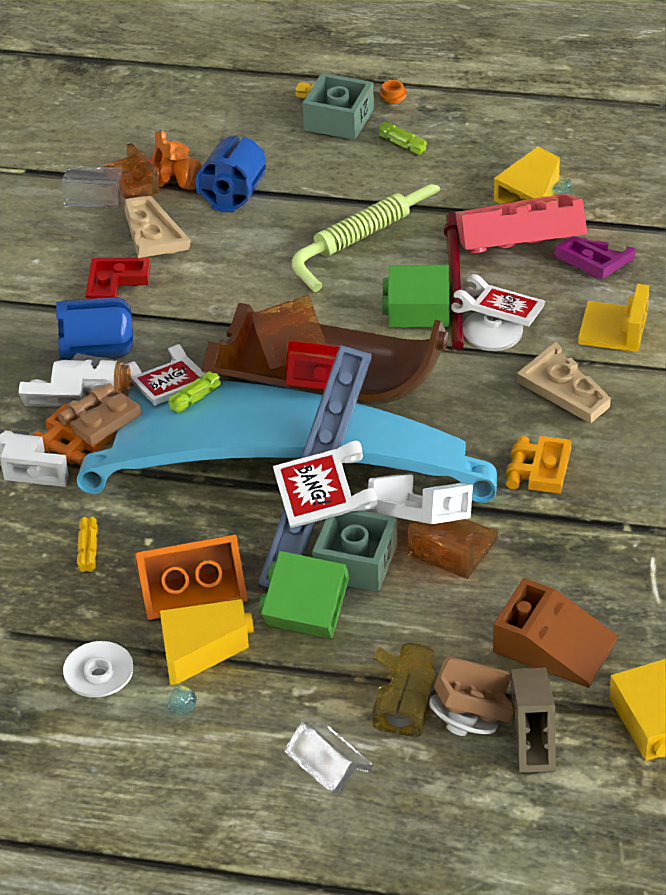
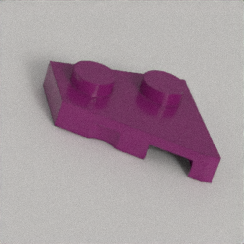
(592, 256)

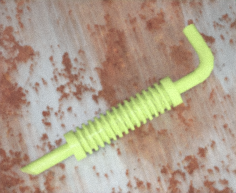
(356, 228)

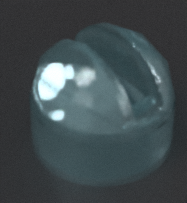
(563, 186)
(182, 700)

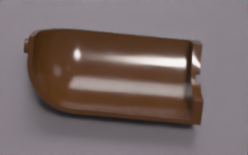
(393, 373)

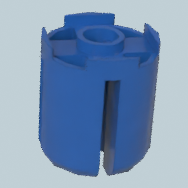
(231, 173)
(94, 327)

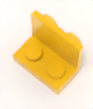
(615, 324)

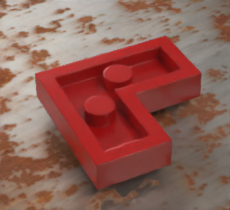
(109, 273)

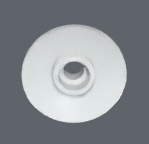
(491, 332)
(98, 669)
(461, 723)

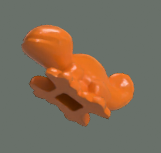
(173, 160)

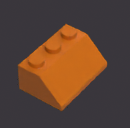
(190, 574)

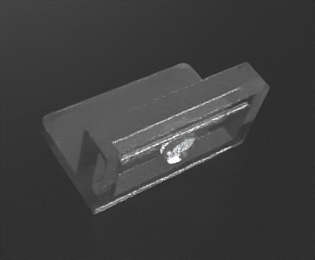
(92, 187)
(325, 755)

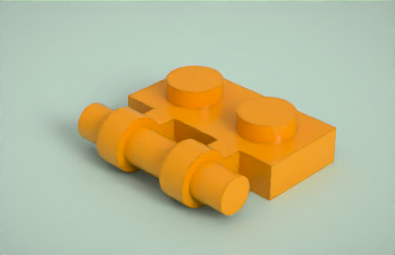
(548, 467)

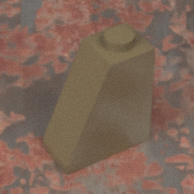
(533, 719)

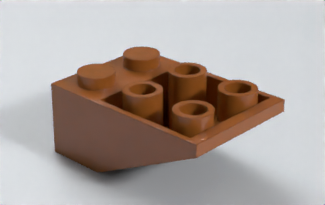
(552, 632)

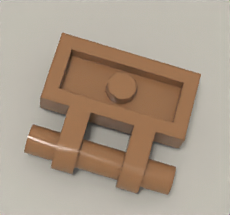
(104, 419)

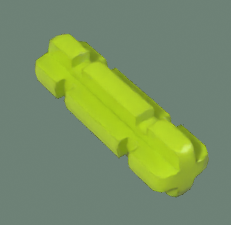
(402, 138)
(194, 392)

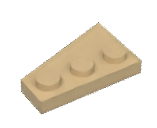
(153, 229)
(561, 382)

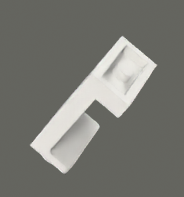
(434, 506)

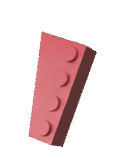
(521, 222)

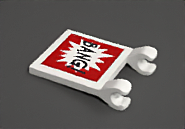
(498, 302)
(167, 379)
(318, 487)

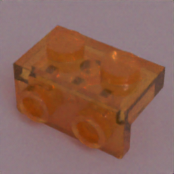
(139, 175)

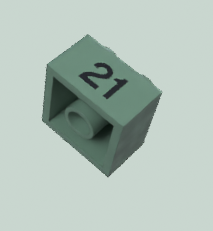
(338, 106)
(363, 543)

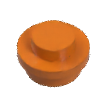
(392, 91)

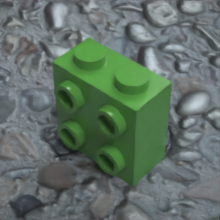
(416, 295)
(304, 594)

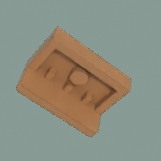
(474, 690)

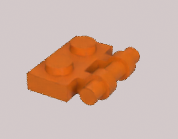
(72, 450)

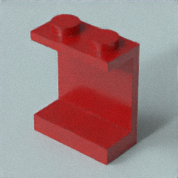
(309, 363)

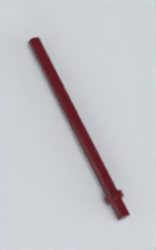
(451, 233)

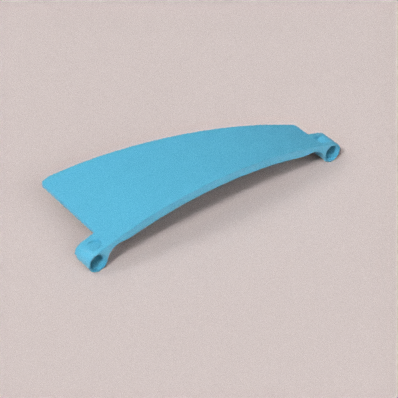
(276, 423)

